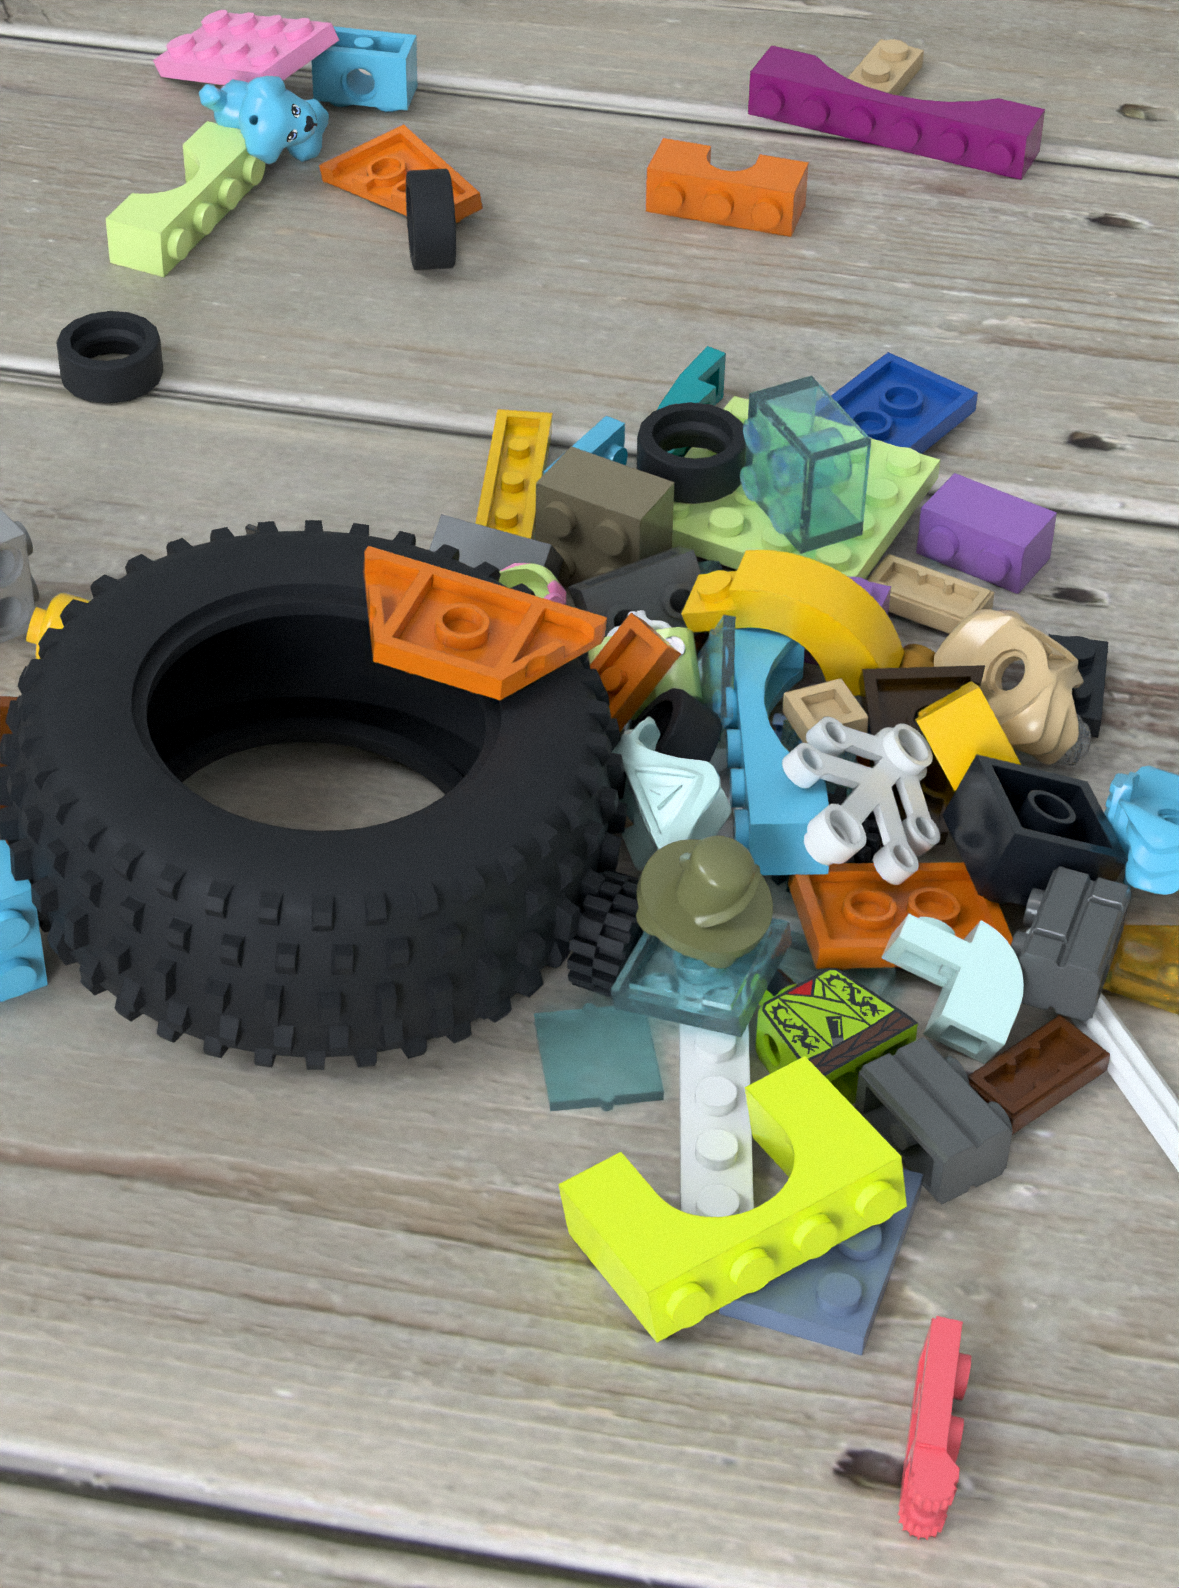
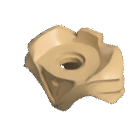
(1039, 711)

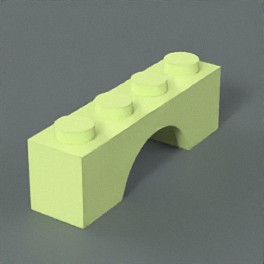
(161, 228)

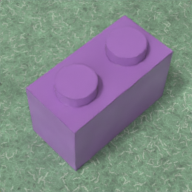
(986, 533)

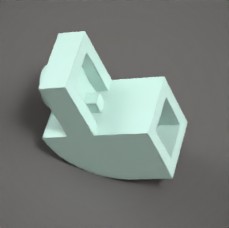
(977, 980)

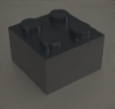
(1024, 824)

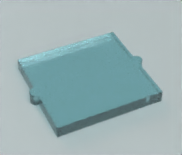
(717, 670)
(597, 1058)

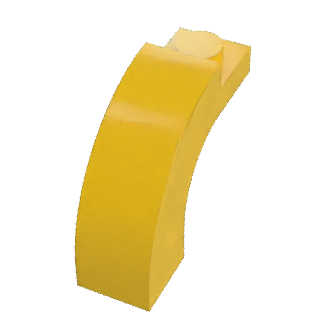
(804, 602)

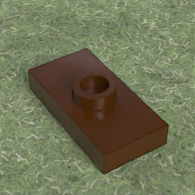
(1040, 1071)

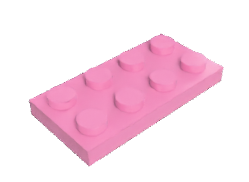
(244, 48)

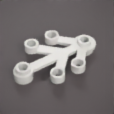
(837, 831)

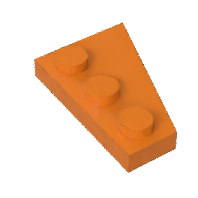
(380, 170)

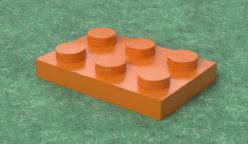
(856, 910)

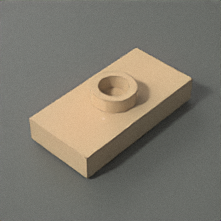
(929, 595)

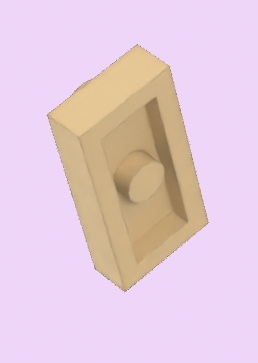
(889, 66)

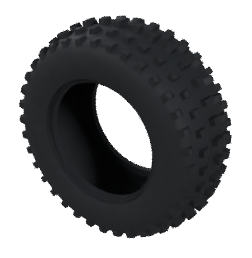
(275, 929)

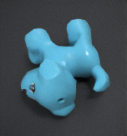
(268, 117)

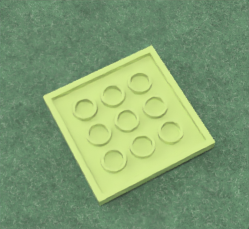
(735, 524)

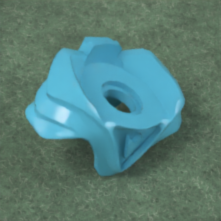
(1146, 823)

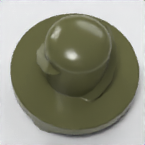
(705, 899)

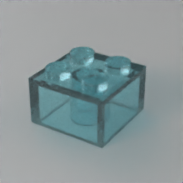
(805, 464)

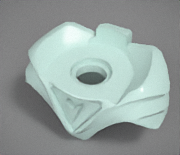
(666, 795)

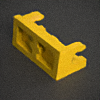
(961, 728)

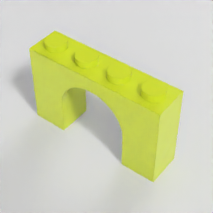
(686, 1265)

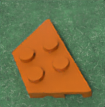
(467, 627)

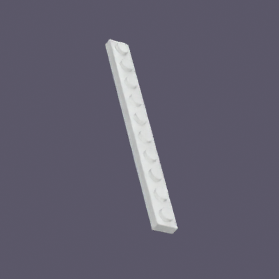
(713, 1103)

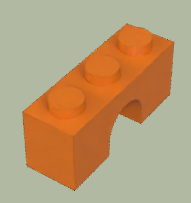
(759, 198)

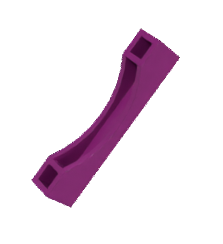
(976, 134)

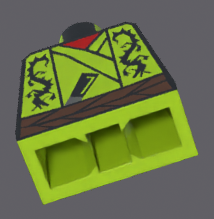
(831, 1024)

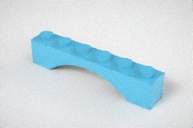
(772, 806)

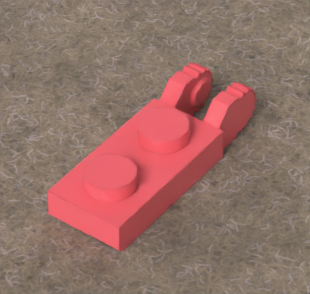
(933, 1433)

